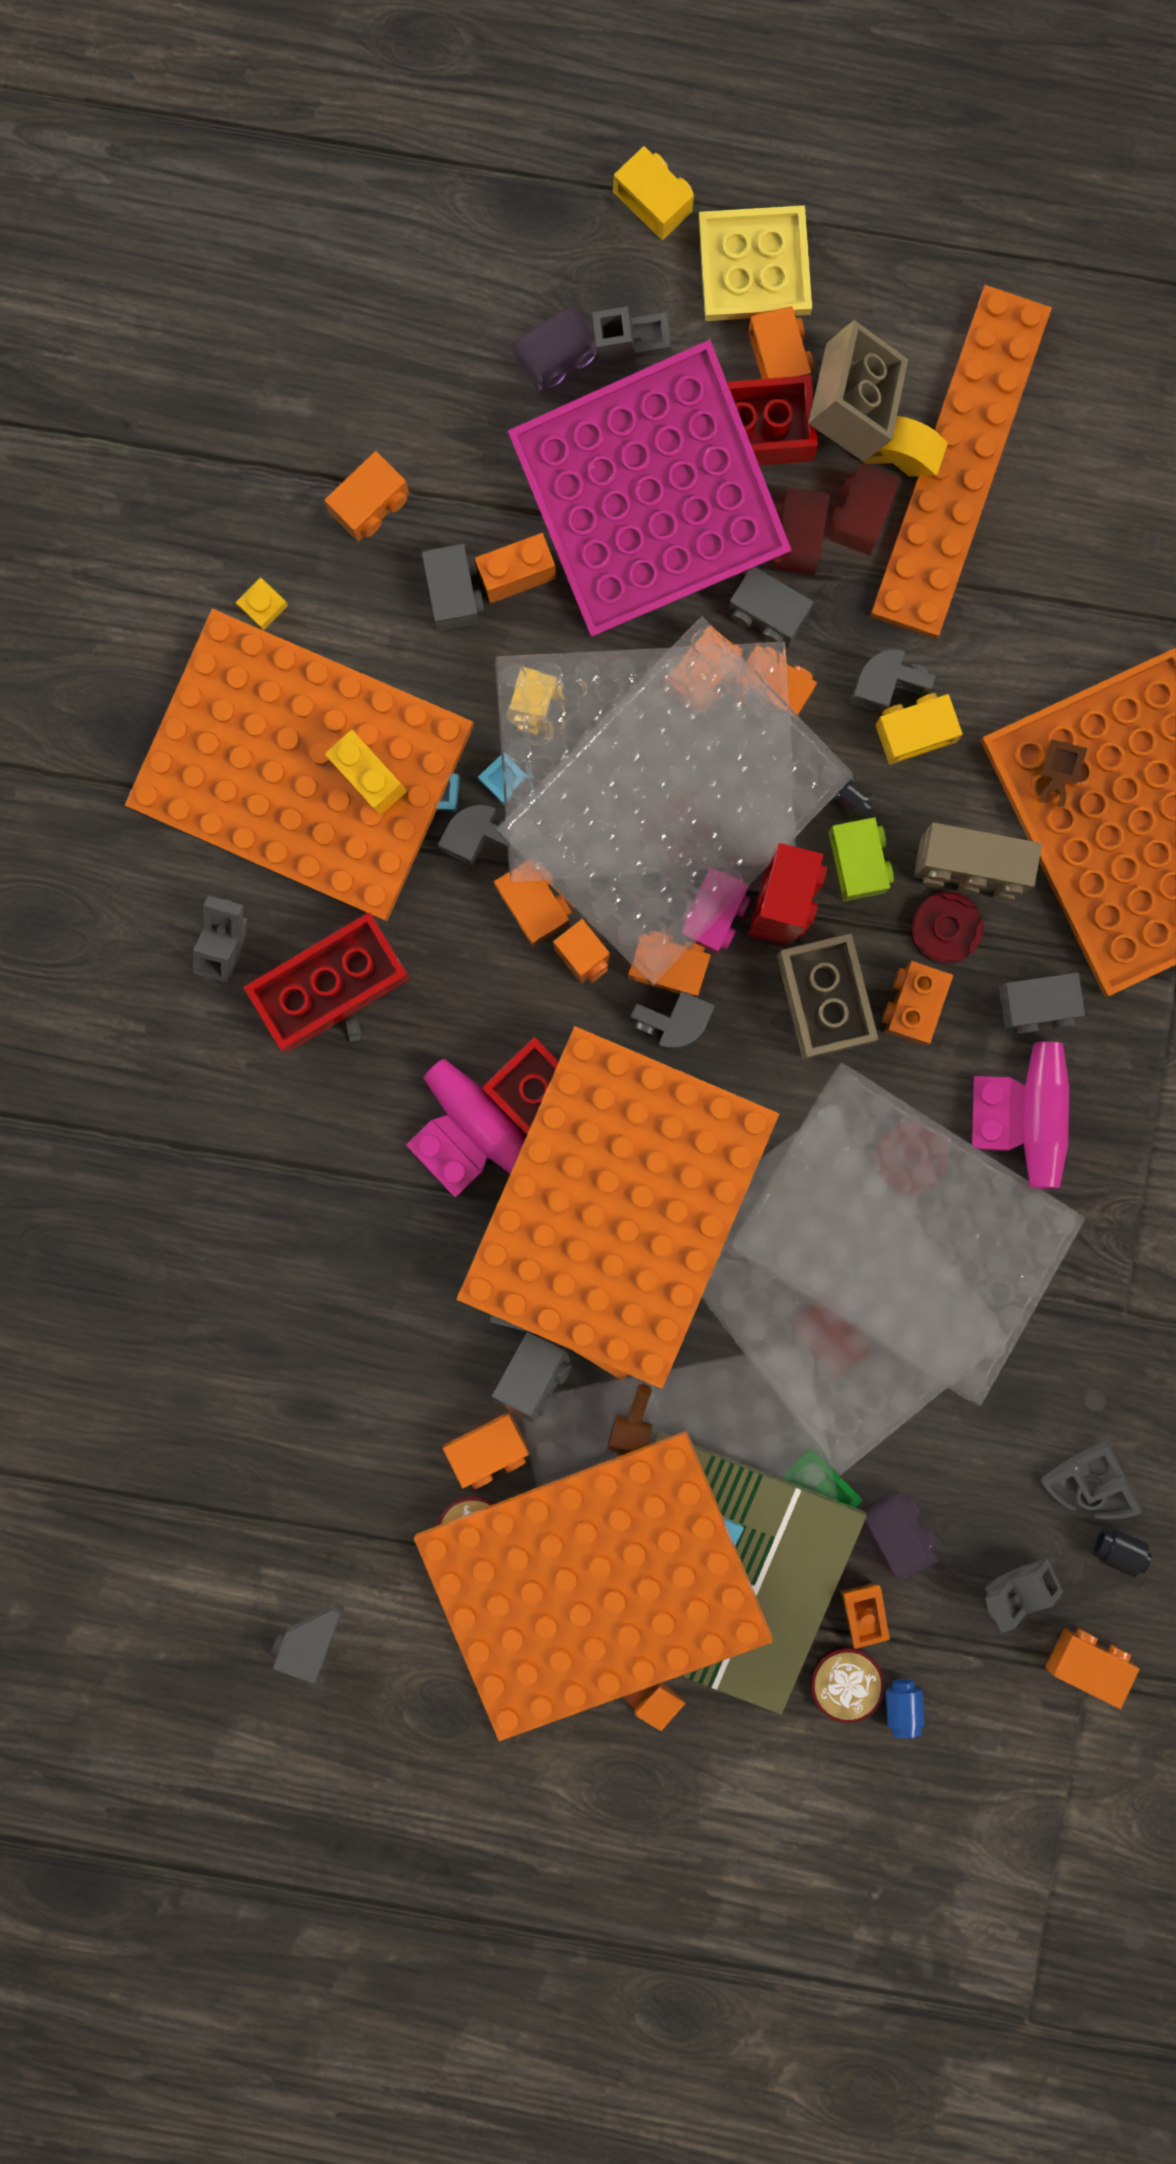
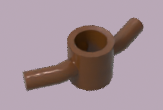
(630, 1431)

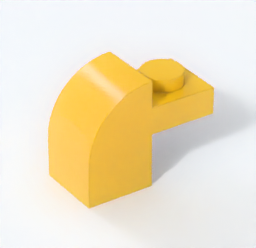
(913, 449)

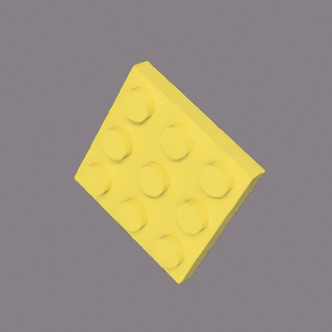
(754, 262)

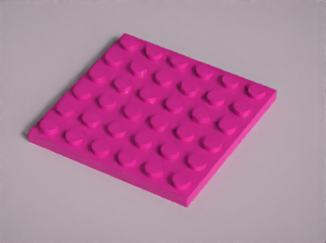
(650, 489)

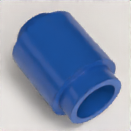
(905, 1708)

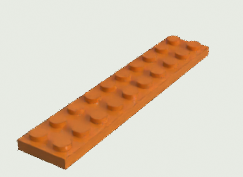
(976, 426)

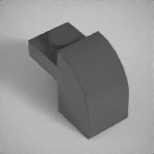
(625, 339)
(883, 675)
(469, 831)
(220, 940)
(682, 1028)
(1021, 1593)

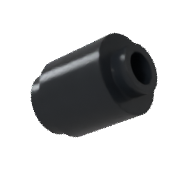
(1122, 1552)

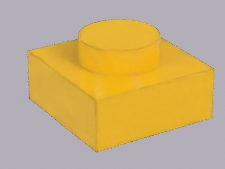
(262, 604)

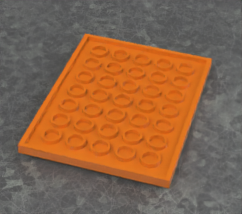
(251, 773)
(1116, 835)
(618, 1207)
(593, 1587)

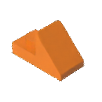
(865, 1614)
(656, 1704)

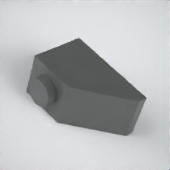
(307, 1644)

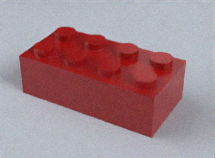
(777, 418)
(786, 895)
(326, 983)
(523, 1083)

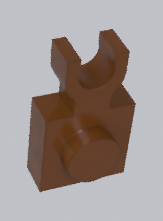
(1061, 765)

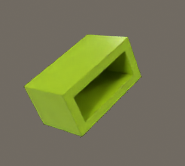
(860, 859)

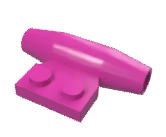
(1027, 1114)
(469, 1134)

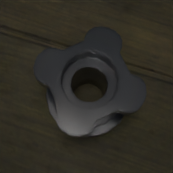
(852, 800)

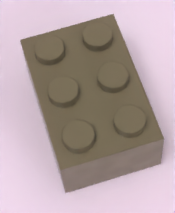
(858, 391)
(977, 861)
(827, 996)

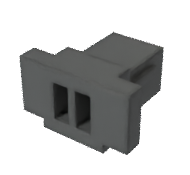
(353, 1029)

